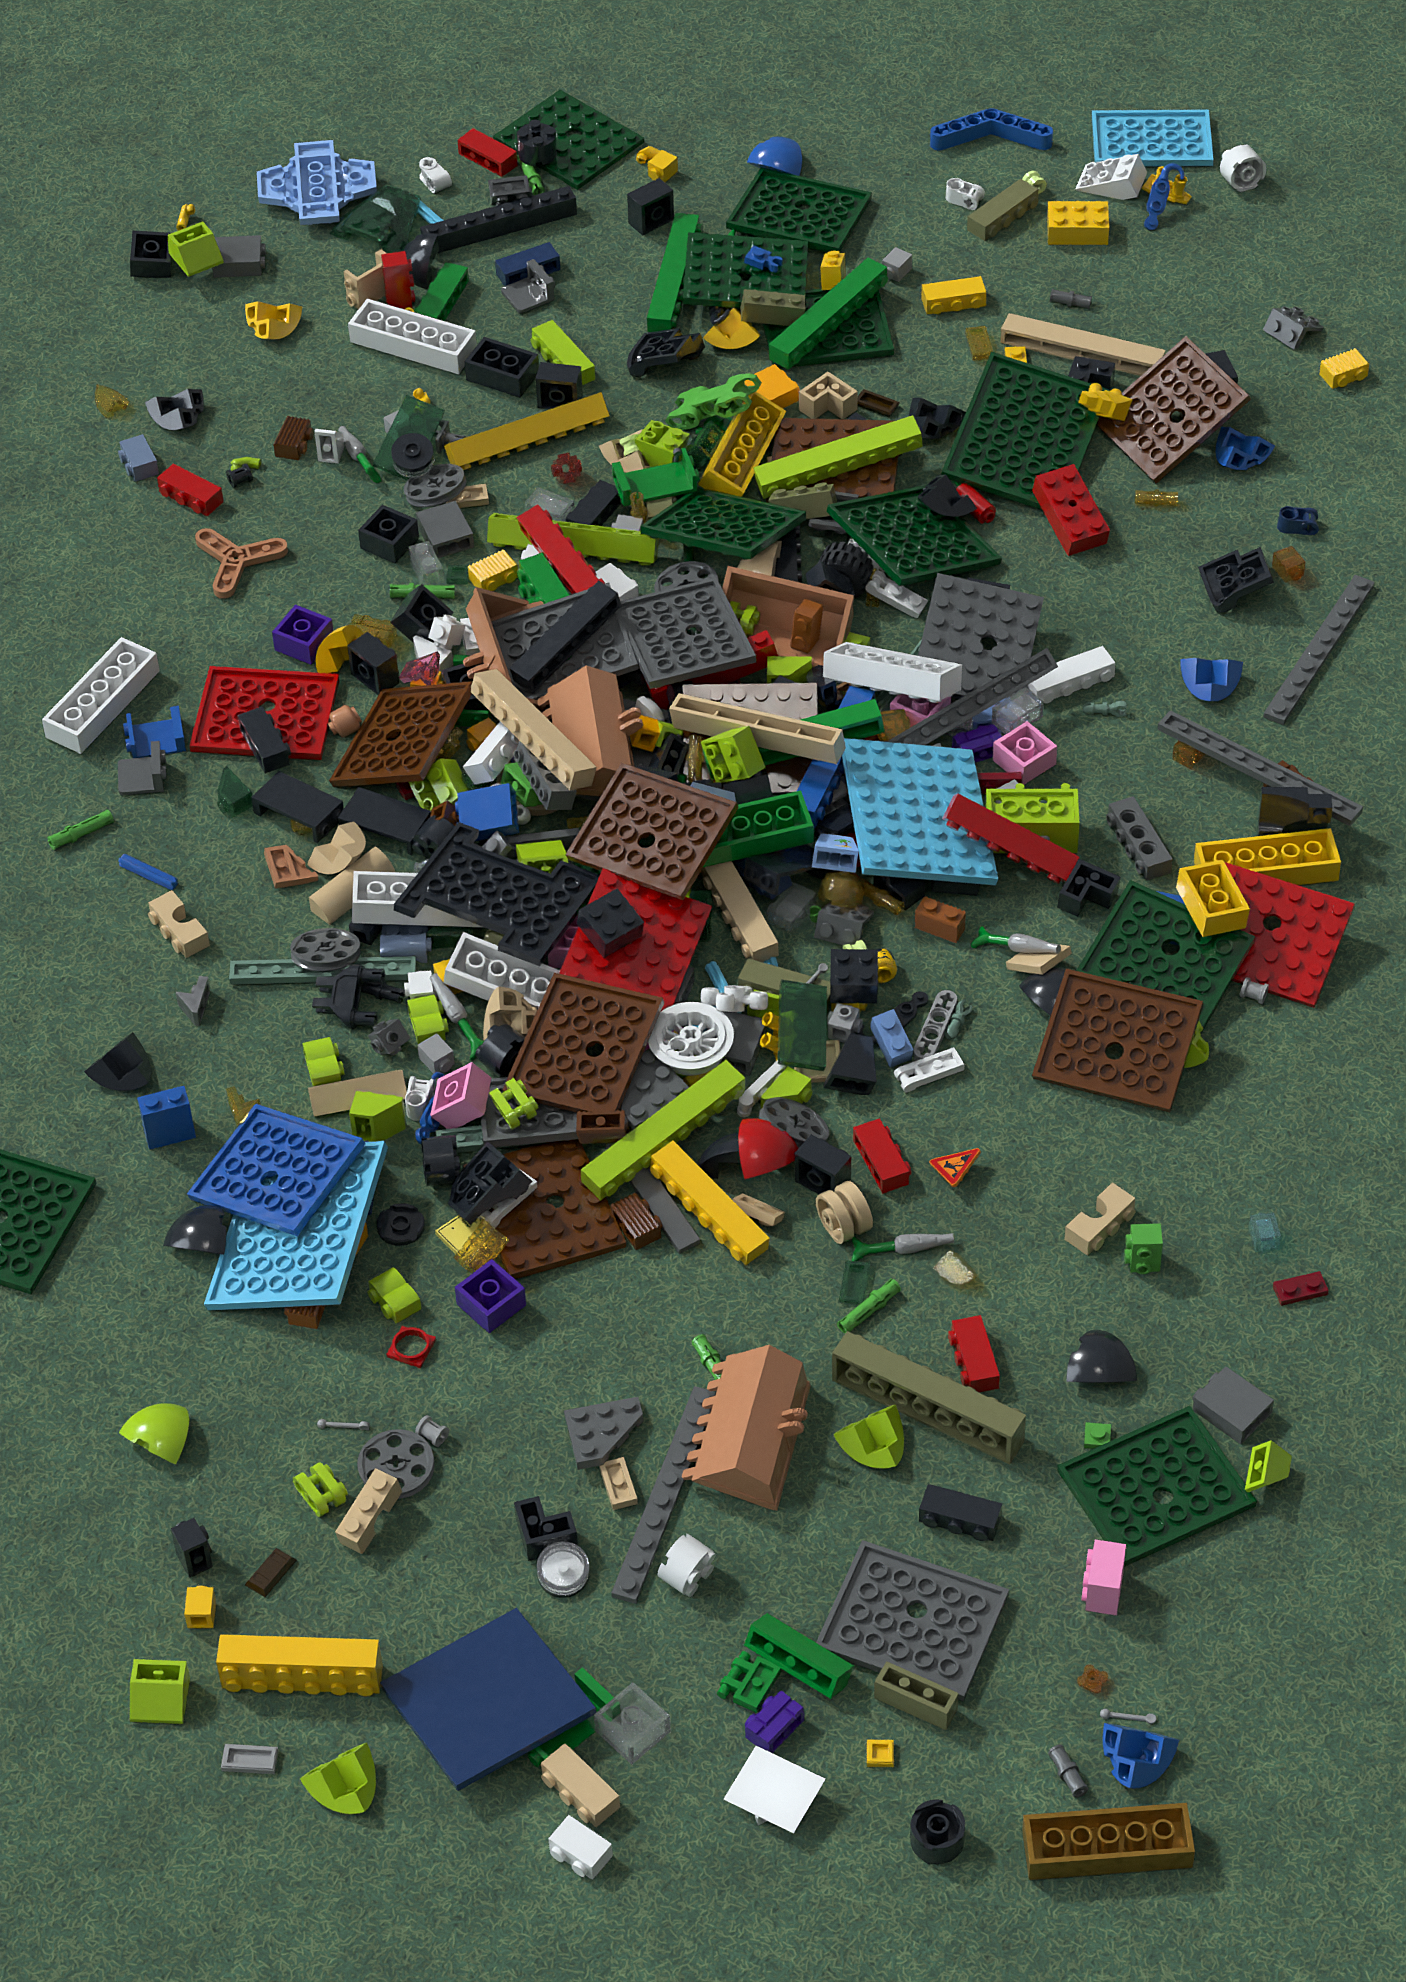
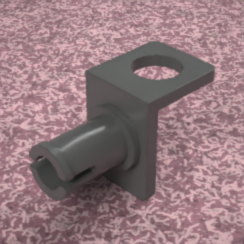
(444, 436)

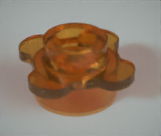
(1092, 1685)

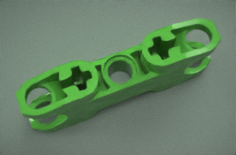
(720, 401)

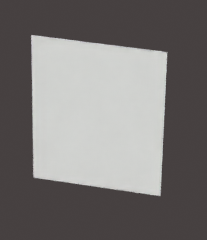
(774, 1789)

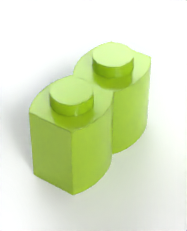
(426, 1017)
(322, 1061)
(394, 1295)

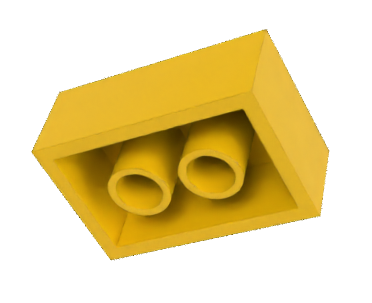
(1078, 222)
(1212, 898)

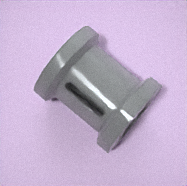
(1254, 990)
(432, 1431)

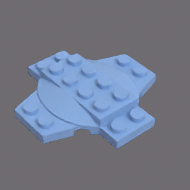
(316, 182)

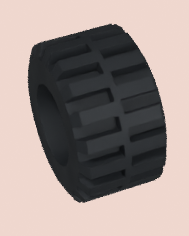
(850, 562)

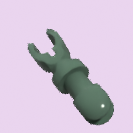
(1091, 708)
(957, 1020)

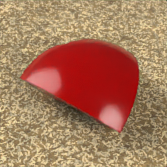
(763, 1147)

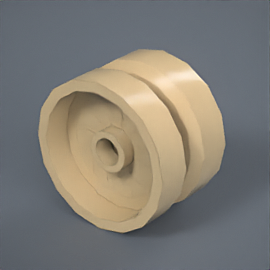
(844, 1212)

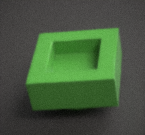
(1096, 1434)

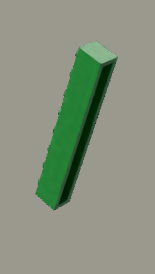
(670, 281)
(828, 313)
(855, 720)

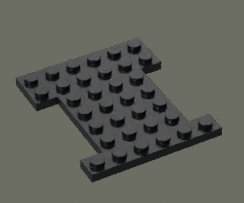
(500, 894)

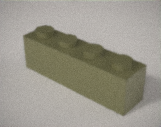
(1002, 209)
(767, 977)

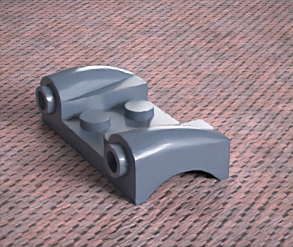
(405, 941)

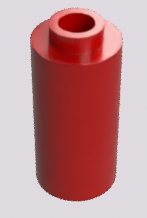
(985, 510)

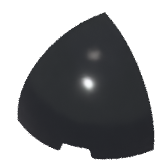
(422, 254)
(177, 411)
(935, 419)
(944, 499)
(827, 694)
(1044, 988)
(122, 1067)
(720, 1151)
(199, 1230)
(1101, 1359)

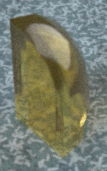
(109, 400)
(955, 1269)

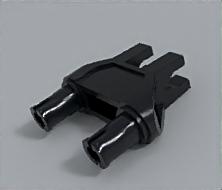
(346, 995)

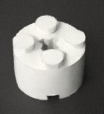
(1242, 167)
(686, 1564)

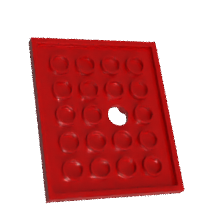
(300, 709)
(1303, 948)
(652, 962)

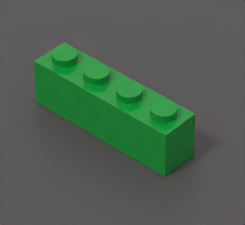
(444, 291)
(798, 1655)

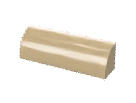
(337, 895)
(340, 1095)

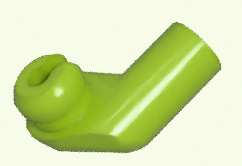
(251, 462)

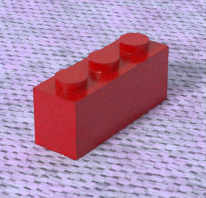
(487, 152)
(397, 280)
(190, 490)
(881, 1155)
(974, 1354)

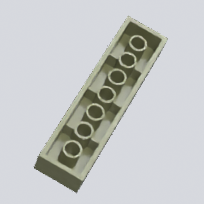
(928, 1397)

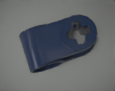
(1295, 520)

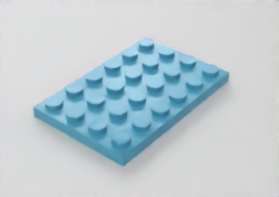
(1155, 135)

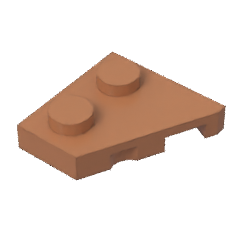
(287, 868)

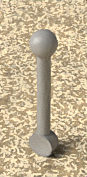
(821, 969)
(362, 1426)
(1149, 1718)

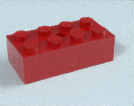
(1070, 510)

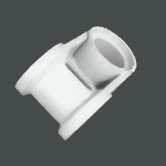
(434, 175)
(962, 194)
(418, 1096)

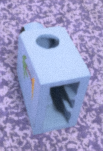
(835, 853)

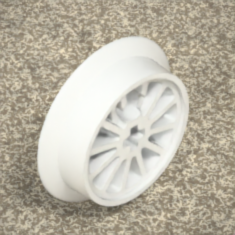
(690, 1039)

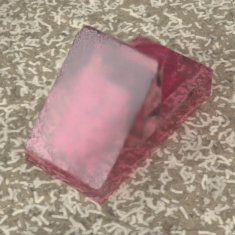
(423, 668)

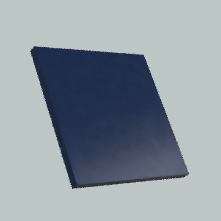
(487, 1698)

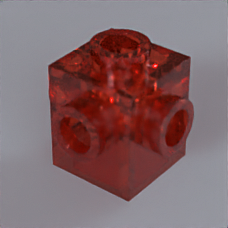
(573, 464)

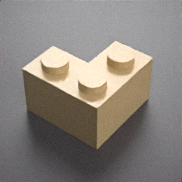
(828, 394)

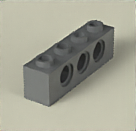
(547, 786)
(1139, 838)

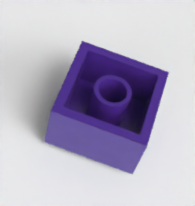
(301, 633)
(490, 1296)

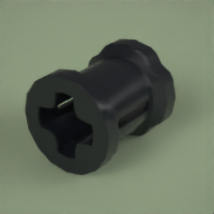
(239, 475)

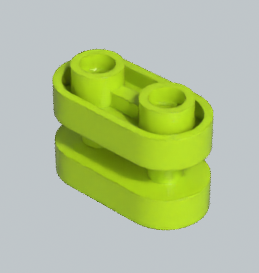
(748, 617)
(517, 1091)
(322, 1476)

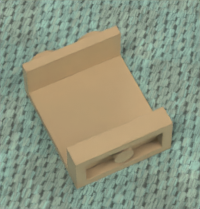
(366, 286)

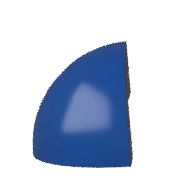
(778, 154)
(1241, 451)
(1211, 678)
(1137, 1754)

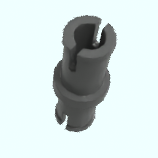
(1070, 299)
(1068, 1771)

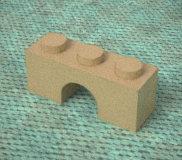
(185, 937)
(1088, 1232)
(358, 1524)

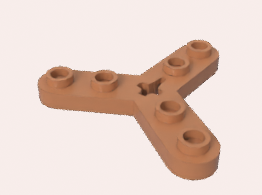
(231, 569)

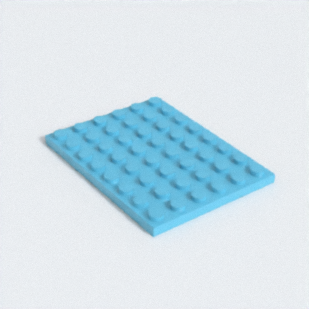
(899, 807)
(310, 1269)

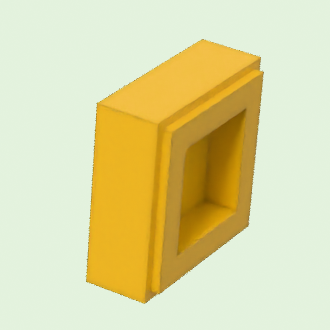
(880, 1753)

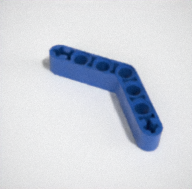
(991, 122)

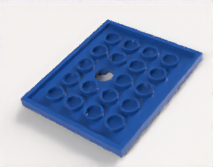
(271, 1143)

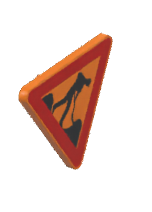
(955, 1166)

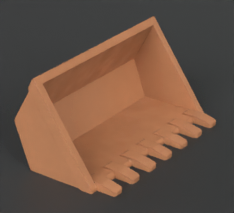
(778, 600)
(481, 610)
(593, 717)
(751, 1425)

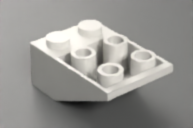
(1114, 178)

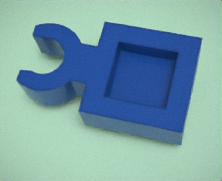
(762, 258)

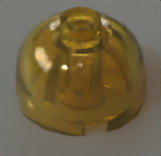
(842, 888)

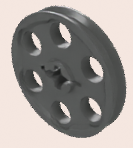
(437, 484)
(672, 575)
(322, 953)
(794, 1118)
(407, 1461)

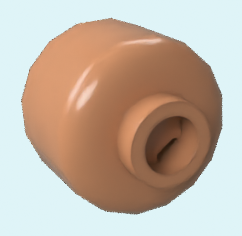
(344, 721)

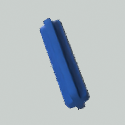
(148, 871)

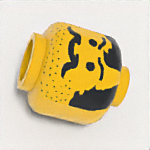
(886, 966)

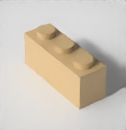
(579, 1786)

